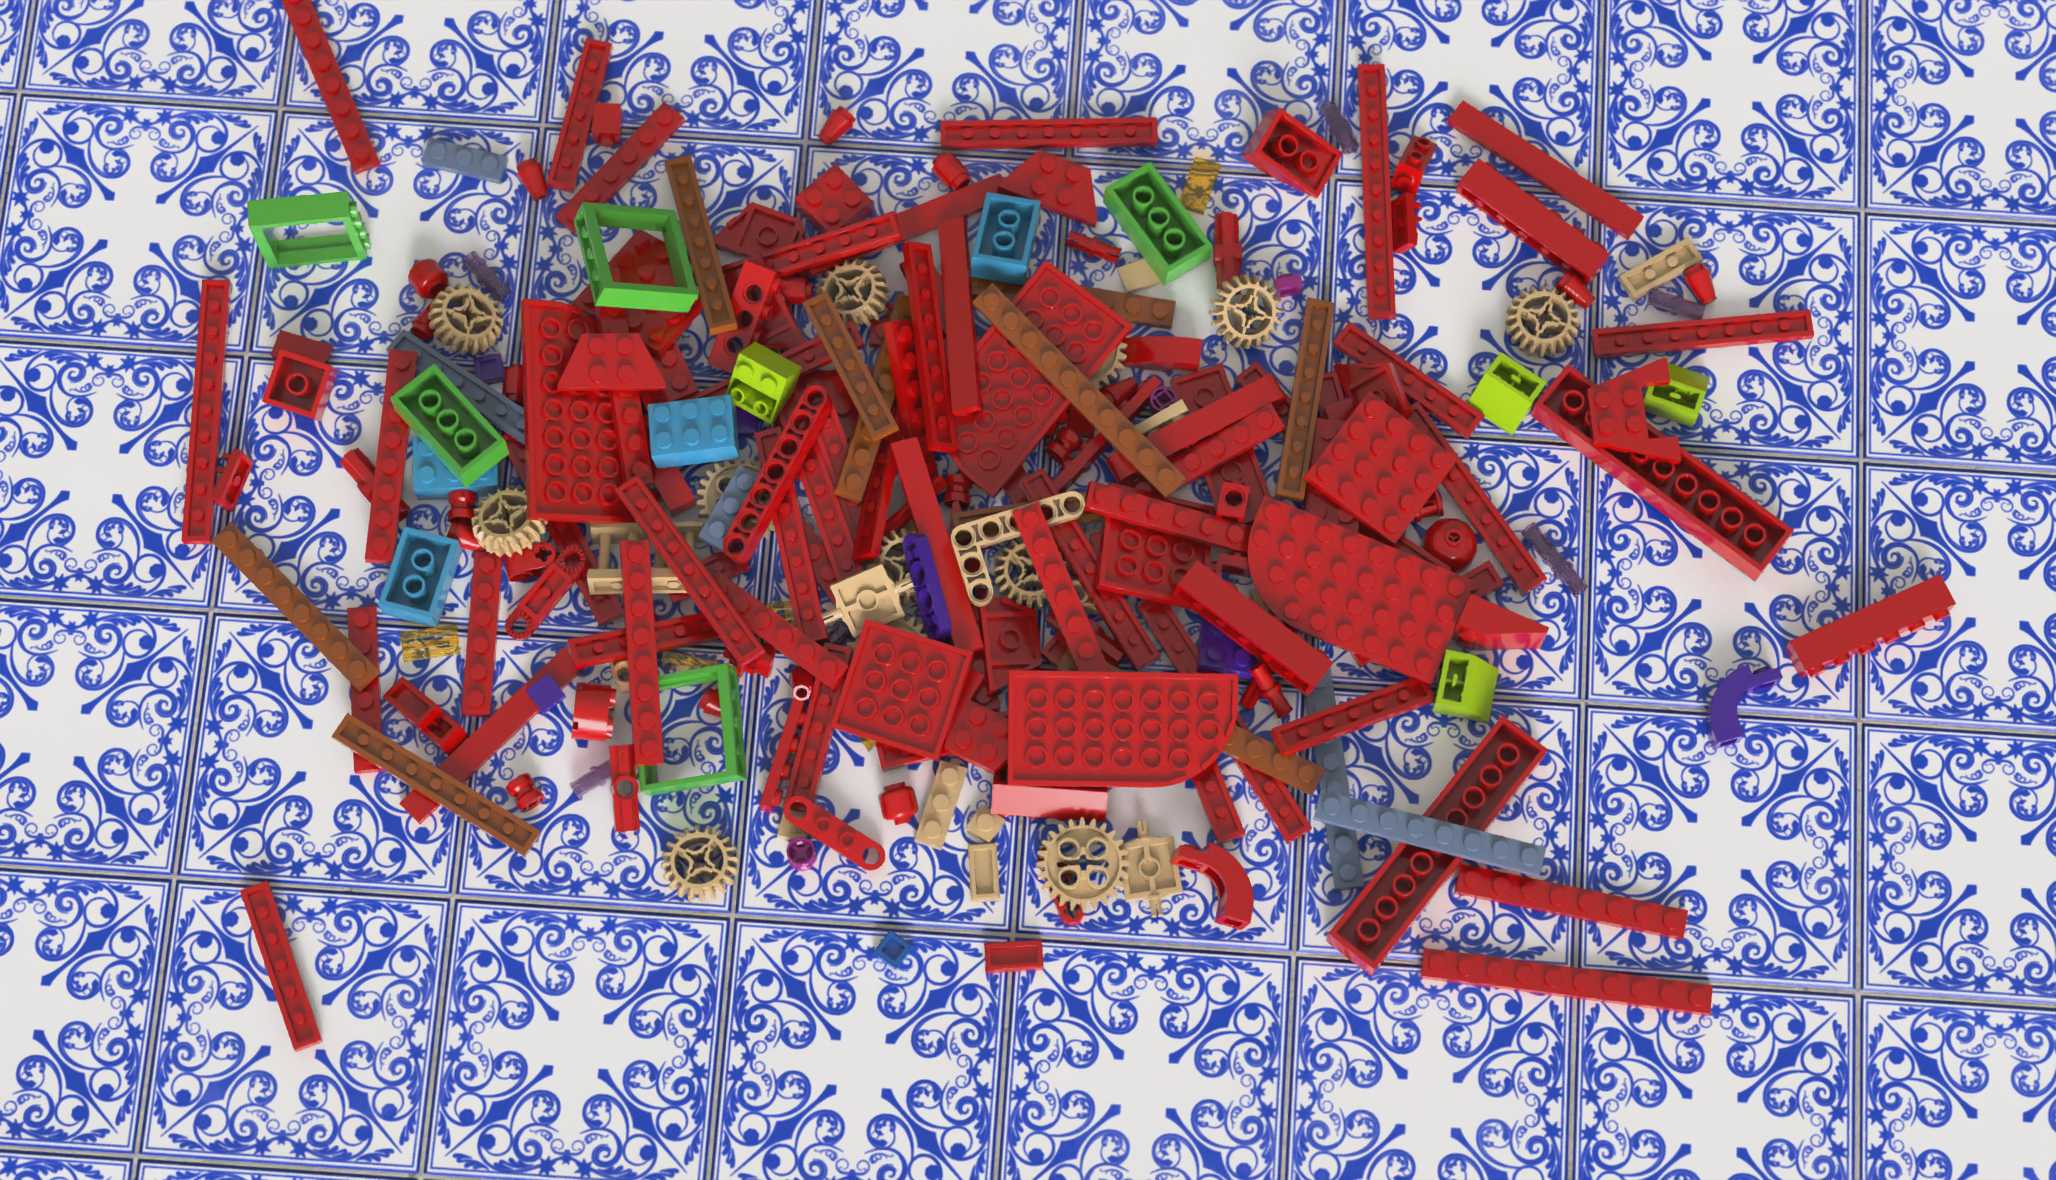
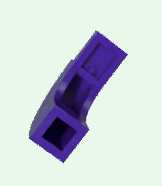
(1721, 715)

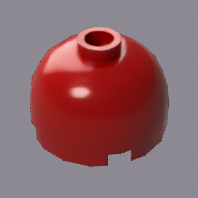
(1451, 543)

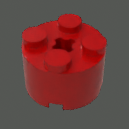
(592, 711)

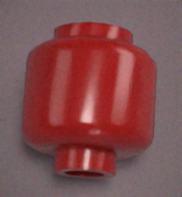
(428, 278)
(898, 803)

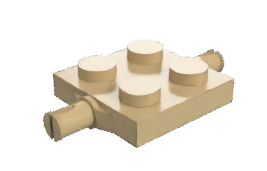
(867, 596)
(1150, 869)

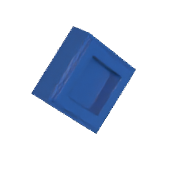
(893, 950)

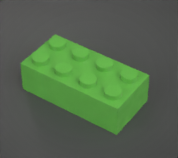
(1157, 223)
(450, 425)

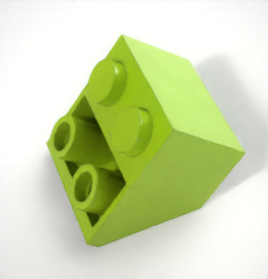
(762, 381)
(1507, 393)
(1680, 399)
(1465, 687)

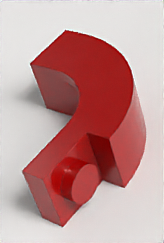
(1228, 878)

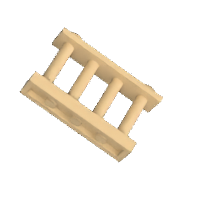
(610, 581)

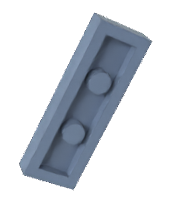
(465, 161)
(727, 508)

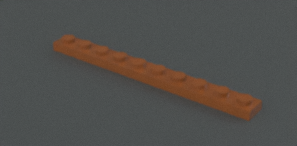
(1079, 391)
(1254, 751)

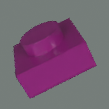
(1287, 285)

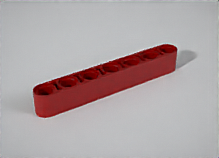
(1203, 424)
(777, 460)

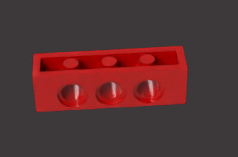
(752, 274)

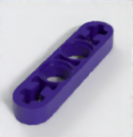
(919, 556)

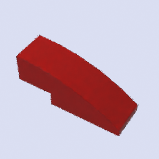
(1163, 353)
(672, 489)
(425, 715)

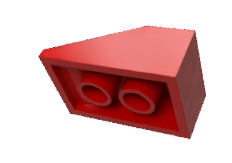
(1291, 153)
(1496, 628)

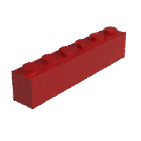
(1532, 222)
(1870, 626)
(1252, 627)

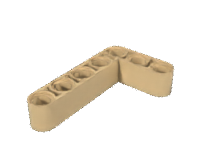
(1005, 533)

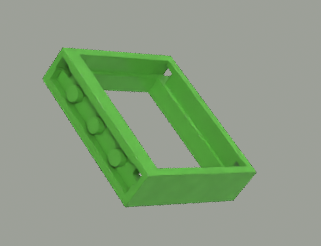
(302, 210)
(631, 295)
(731, 729)

